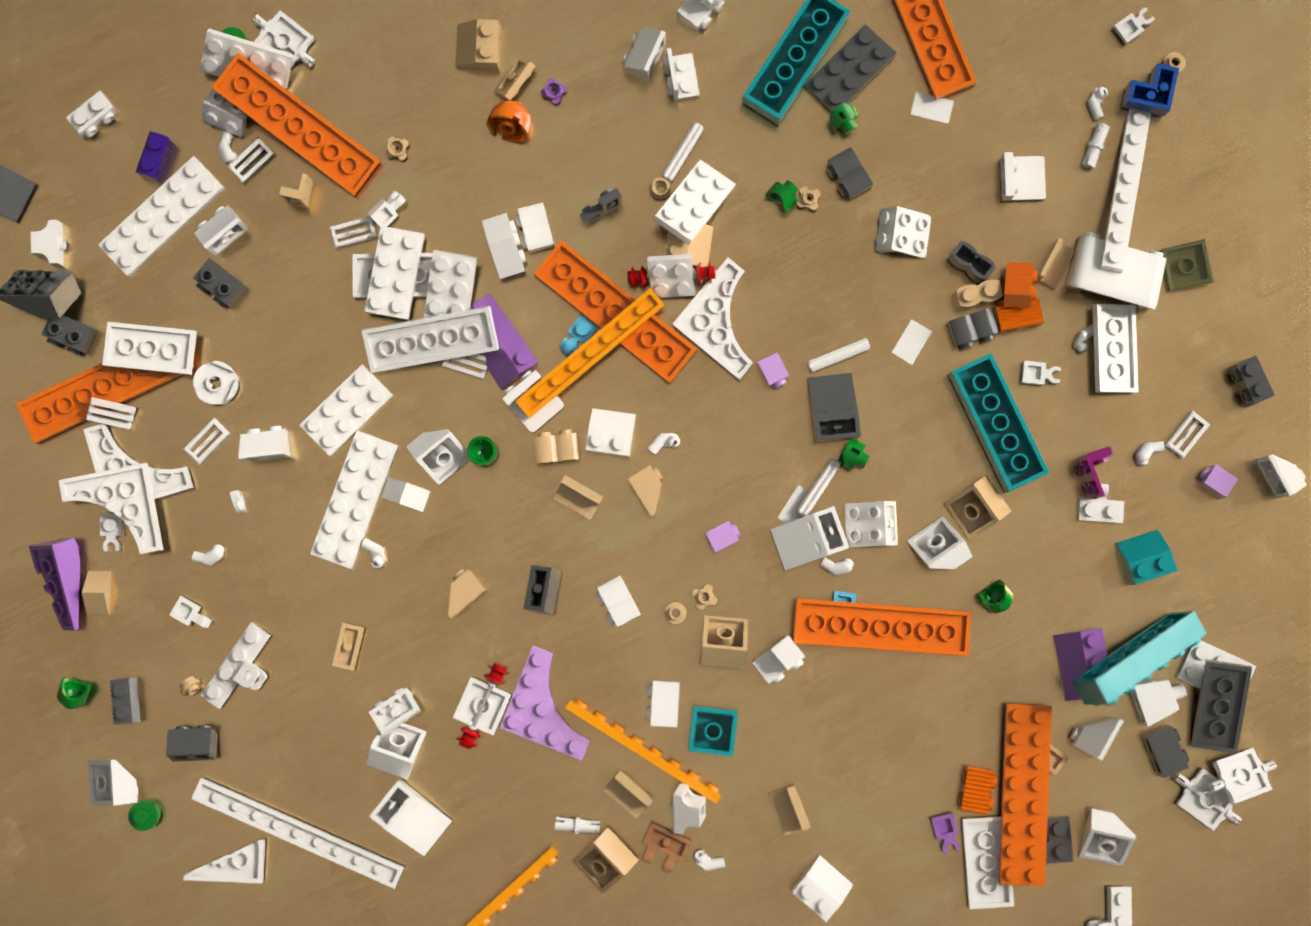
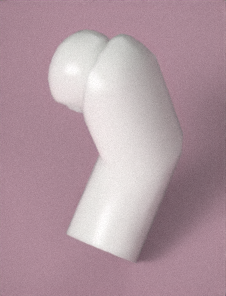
(1095, 100)
(224, 149)
(664, 440)
(1146, 450)
(377, 553)
(210, 557)
(839, 568)
(707, 863)

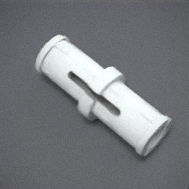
(1095, 145)
(577, 825)

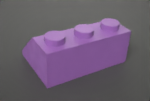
(1076, 654)

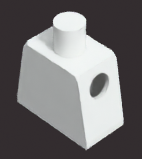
(1157, 700)

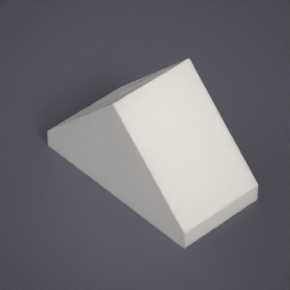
(405, 494)

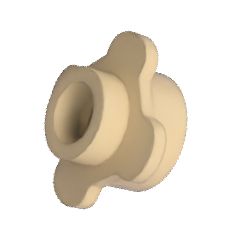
(392, 144)
(809, 204)
(698, 594)

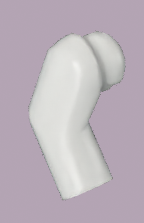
(1080, 342)

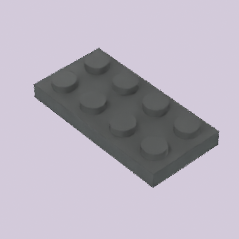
(850, 69)
(1221, 706)

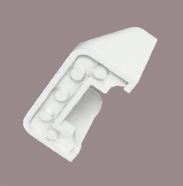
(1137, 283)

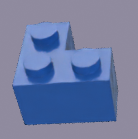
(1153, 96)

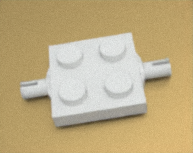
(285, 36)
(1242, 776)
(1203, 804)

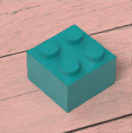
(713, 730)

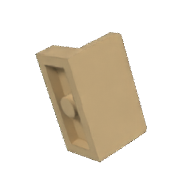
(298, 197)
(1055, 264)
(578, 497)
(628, 794)
(789, 809)

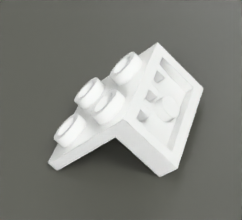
(682, 76)
(1022, 177)
(871, 524)

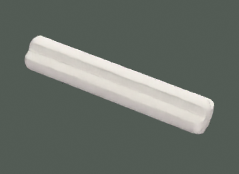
(682, 151)
(838, 355)
(819, 487)

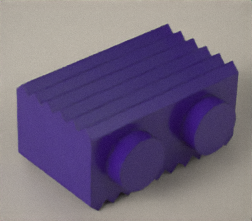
(155, 157)

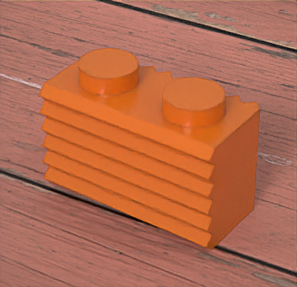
(1018, 285)
(1017, 318)
(977, 790)

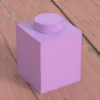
(773, 371)
(1217, 481)
(723, 536)

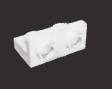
(92, 115)
(394, 711)

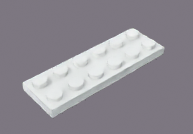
(161, 216)
(430, 339)
(354, 499)

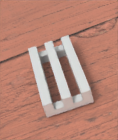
(254, 167)
(371, 227)
(463, 370)
(107, 420)
(214, 422)
(1175, 449)

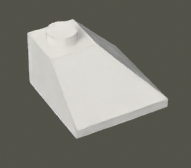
(438, 454)
(1281, 475)
(940, 546)
(1096, 736)
(111, 783)
(1106, 838)

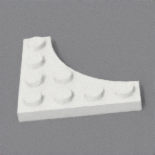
(709, 324)
(109, 456)
(126, 494)

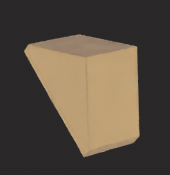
(97, 592)

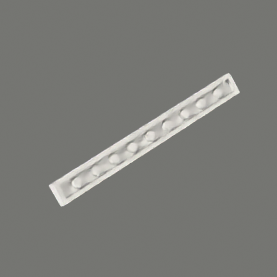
(298, 833)

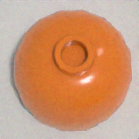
(510, 120)

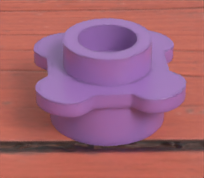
(553, 84)

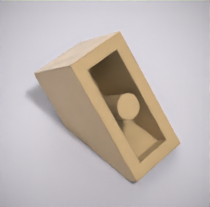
(647, 487)
(463, 592)

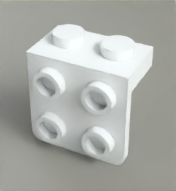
(223, 114)
(903, 231)
(540, 418)

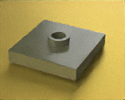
(1187, 265)

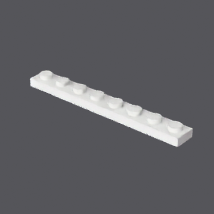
(1125, 190)

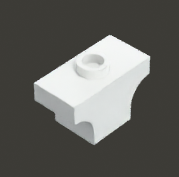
(50, 243)
(687, 809)

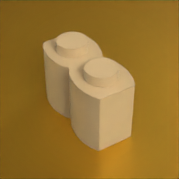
(973, 295)
(556, 448)

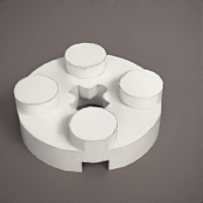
(221, 394)

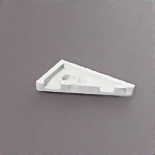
(239, 866)

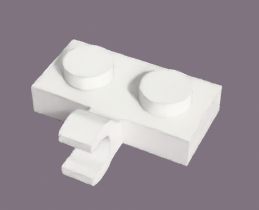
(1101, 508)

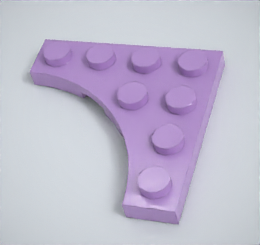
(534, 713)

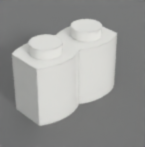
(535, 228)
(618, 601)

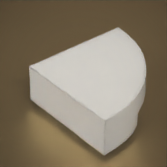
(238, 501)

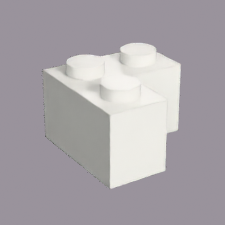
(698, 12)
(503, 243)
(778, 659)

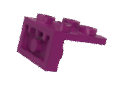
(1086, 468)

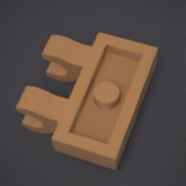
(666, 842)

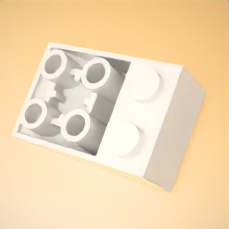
(809, 538)
(410, 817)

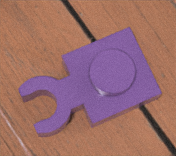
(945, 828)

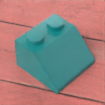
(1146, 557)

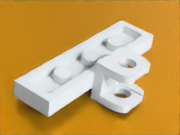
(238, 667)
(1118, 908)

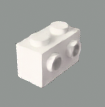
(664, 703)

